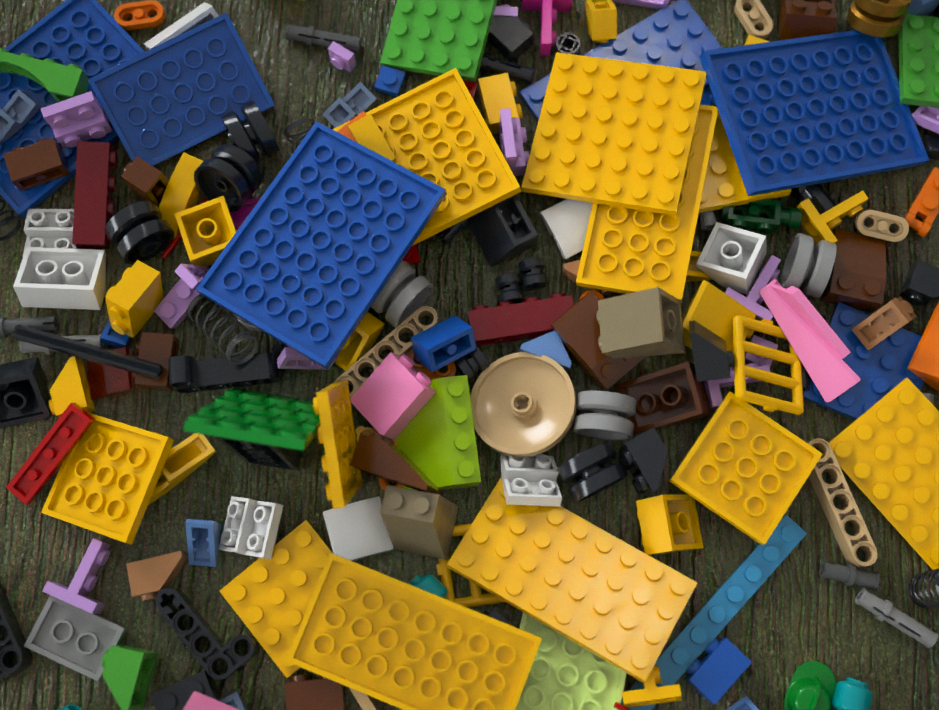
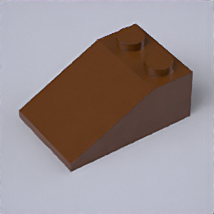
(858, 271)
(580, 334)
(666, 398)
(382, 459)

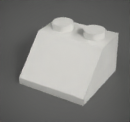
(733, 257)

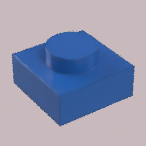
(390, 81)
(113, 338)

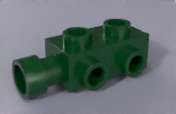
(769, 209)

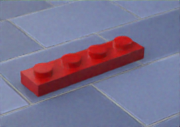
(50, 453)

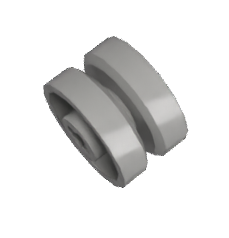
(808, 265)
(402, 294)
(605, 415)

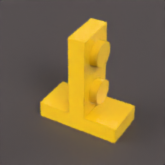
(820, 225)
(652, 693)

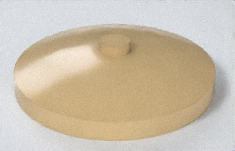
(523, 404)

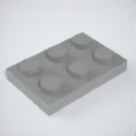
(74, 637)

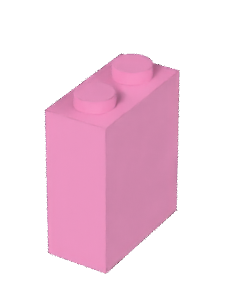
(393, 395)

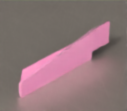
(811, 339)

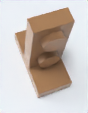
(884, 322)

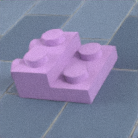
(77, 119)
(511, 141)

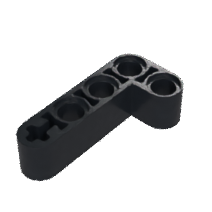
(193, 375)
(201, 629)
(13, 643)

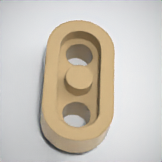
(754, 18)
(880, 225)

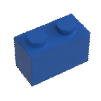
(443, 343)
(717, 670)

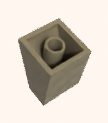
(640, 324)
(419, 521)

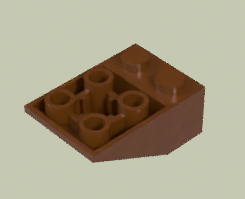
(806, 18)

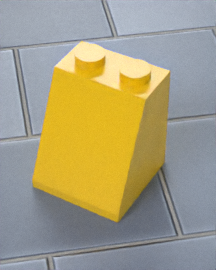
(716, 313)

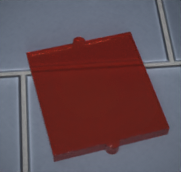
(108, 380)

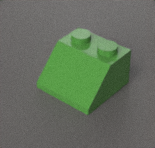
(129, 674)

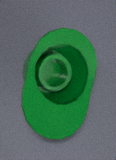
(810, 687)

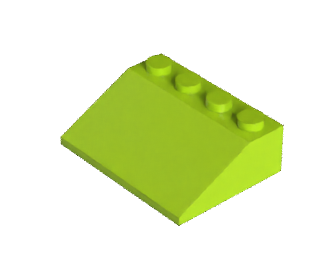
(443, 436)

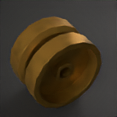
(878, 17)

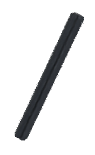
(88, 351)

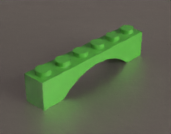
(58, 79)

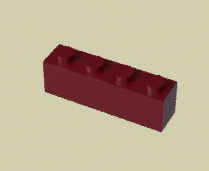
(94, 194)
(516, 321)

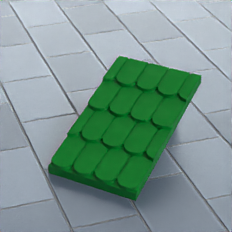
(259, 426)

